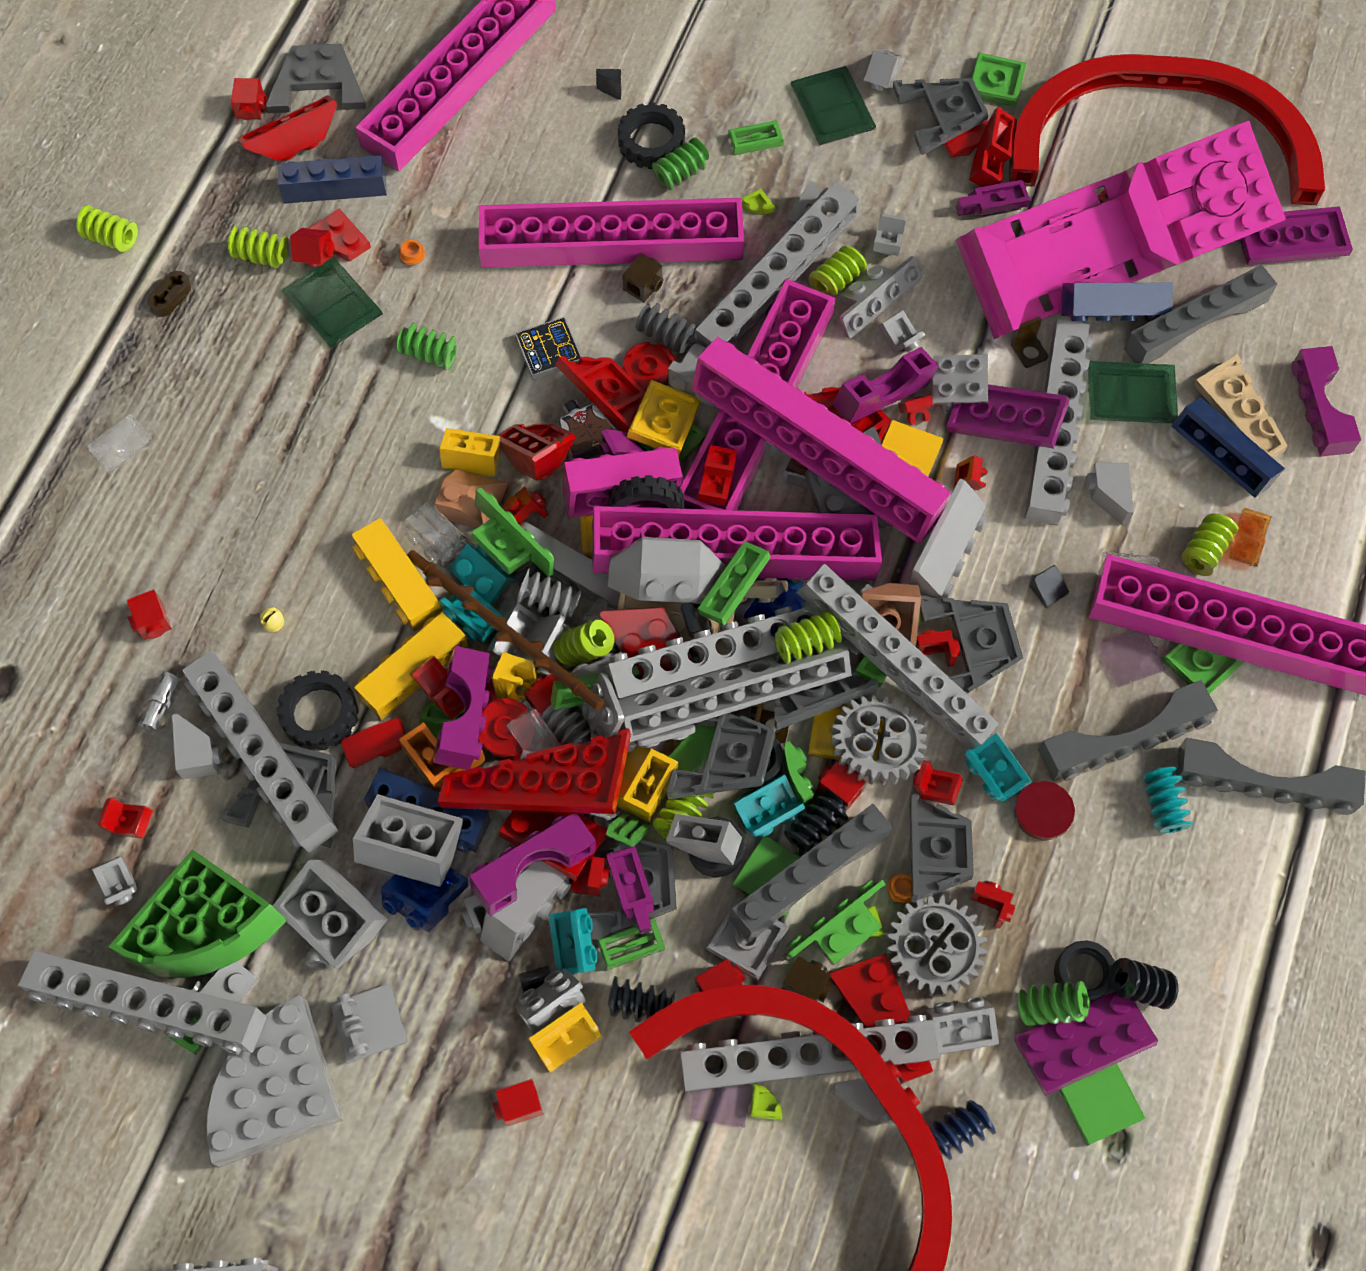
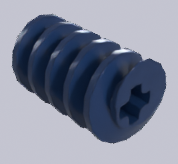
(961, 1128)

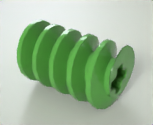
(680, 163)
(427, 346)
(1054, 1005)

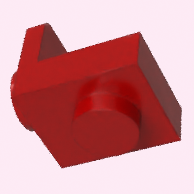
(524, 504)
(937, 642)
(937, 784)
(124, 818)
(592, 878)
(993, 896)

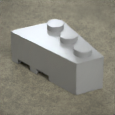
(536, 893)

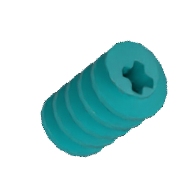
(1166, 801)

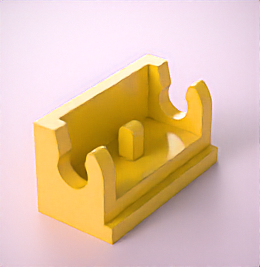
(470, 451)
(512, 674)
(565, 1037)

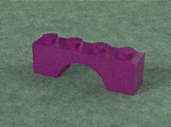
(863, 397)
(1332, 430)
(458, 739)
(564, 842)

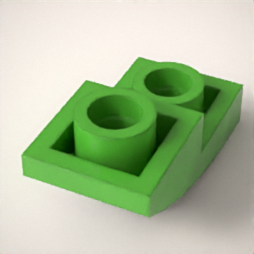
(694, 749)
(794, 767)

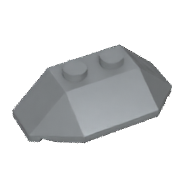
(665, 570)

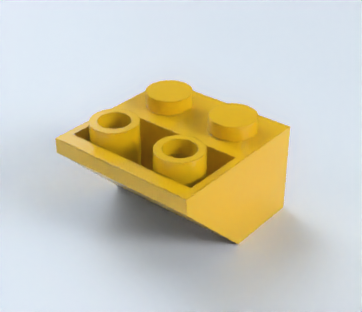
(645, 782)

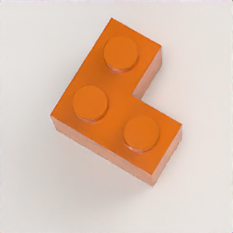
(420, 749)

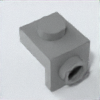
(889, 235)
(901, 332)
(115, 881)
(470, 914)

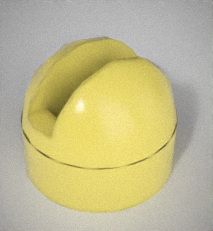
(275, 621)

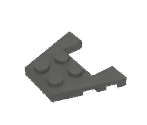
(315, 69)
(953, 104)
(832, 500)
(983, 633)
(734, 761)
(316, 770)
(658, 868)

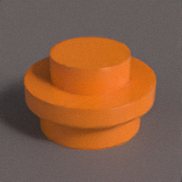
(411, 252)
(900, 888)

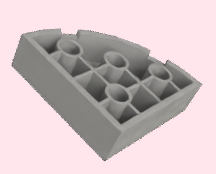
(274, 1091)

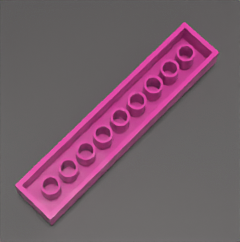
(449, 77)
(610, 232)
(782, 347)
(819, 440)
(795, 540)
(1231, 623)

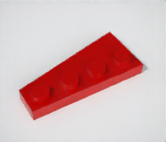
(875, 996)

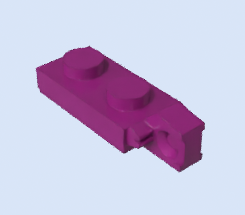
(994, 199)
(632, 886)

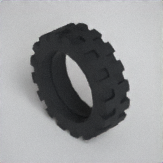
(649, 115)
(646, 489)
(304, 685)

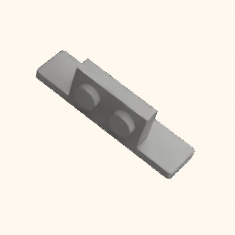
(875, 293)
(226, 983)

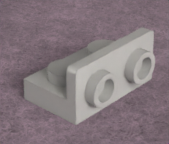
(964, 1024)

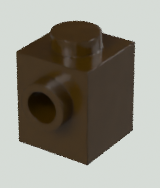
(643, 277)
(808, 980)

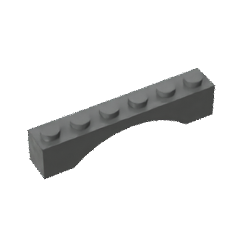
(1168, 330)
(1073, 751)
(1209, 765)
(789, 886)

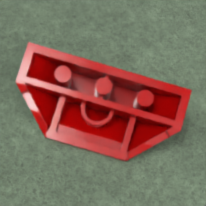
(292, 132)
(536, 448)

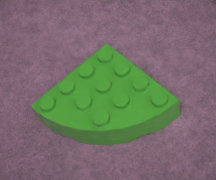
(196, 923)

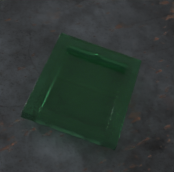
(833, 105)
(332, 302)
(1132, 392)

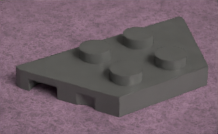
(819, 699)
(939, 848)

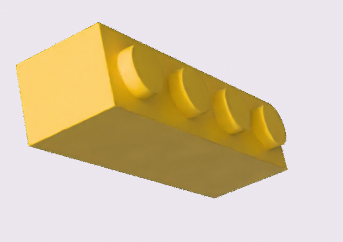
(396, 574)
(391, 681)

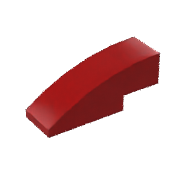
(994, 149)

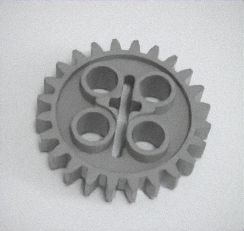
(851, 733)
(958, 962)

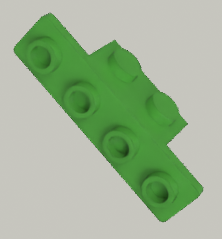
(506, 540)
(842, 931)

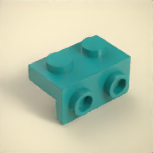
(481, 572)
(473, 626)
(997, 768)
(767, 806)
(573, 941)

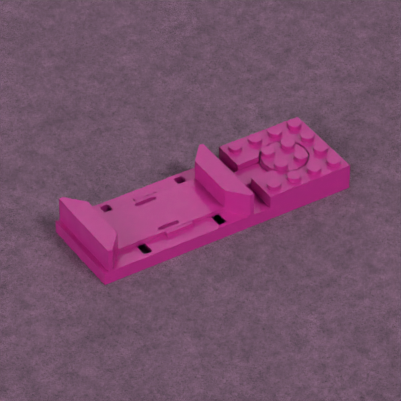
(1154, 216)

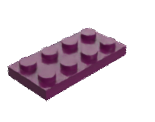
(1300, 237)
(1012, 416)
(1075, 1050)

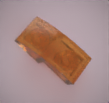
(1249, 540)

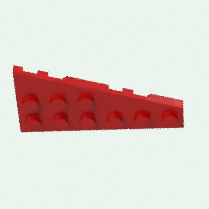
(549, 780)

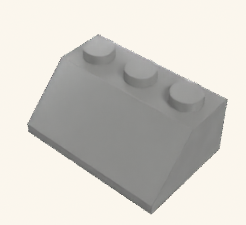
(407, 840)
(329, 912)

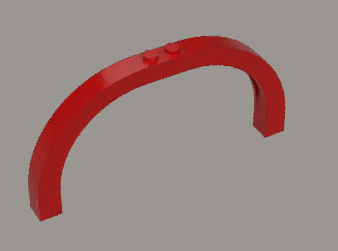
(1175, 73)
(880, 1076)

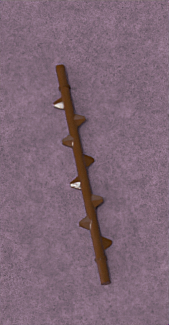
(506, 633)

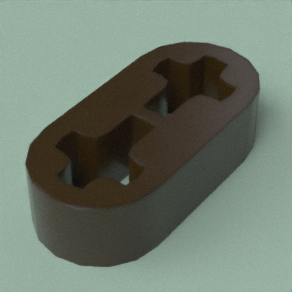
(168, 293)

